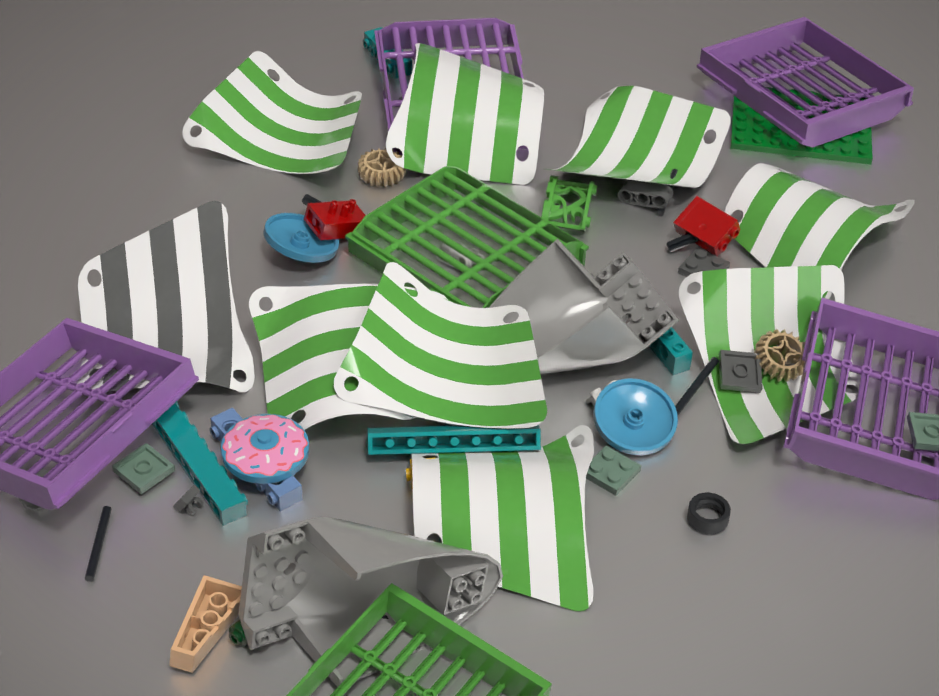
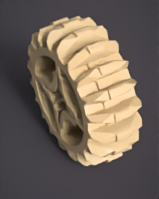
(379, 169)
(772, 361)

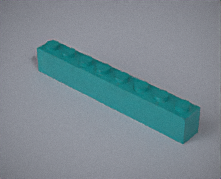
(451, 439)
(201, 465)

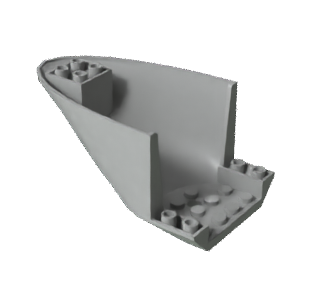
(583, 317)
(340, 572)

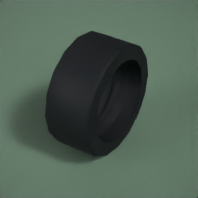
(704, 525)

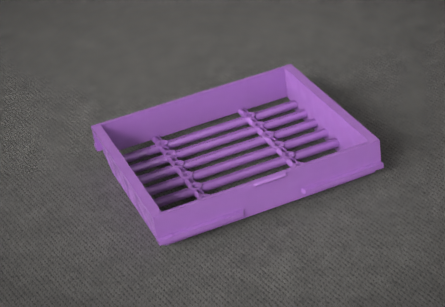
(440, 35)
(725, 59)
(169, 380)
(849, 457)

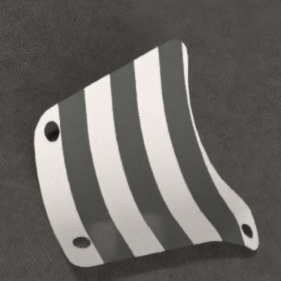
(173, 295)

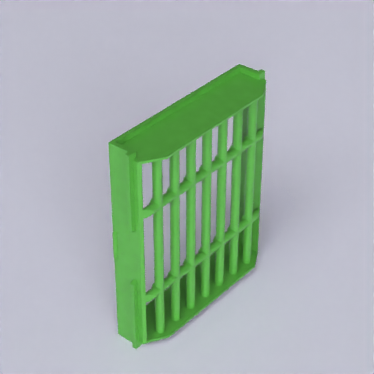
(430, 192)
(434, 630)

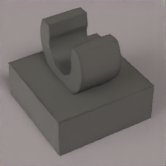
(189, 499)

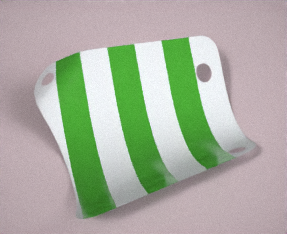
(466, 119)
(274, 121)
(647, 135)
(801, 222)
(740, 308)
(305, 345)
(443, 359)
(516, 509)

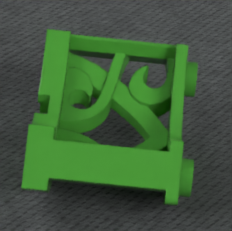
(560, 187)

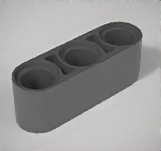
(645, 194)

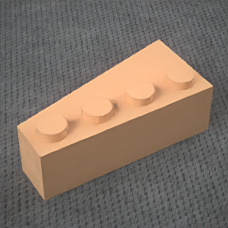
(206, 621)

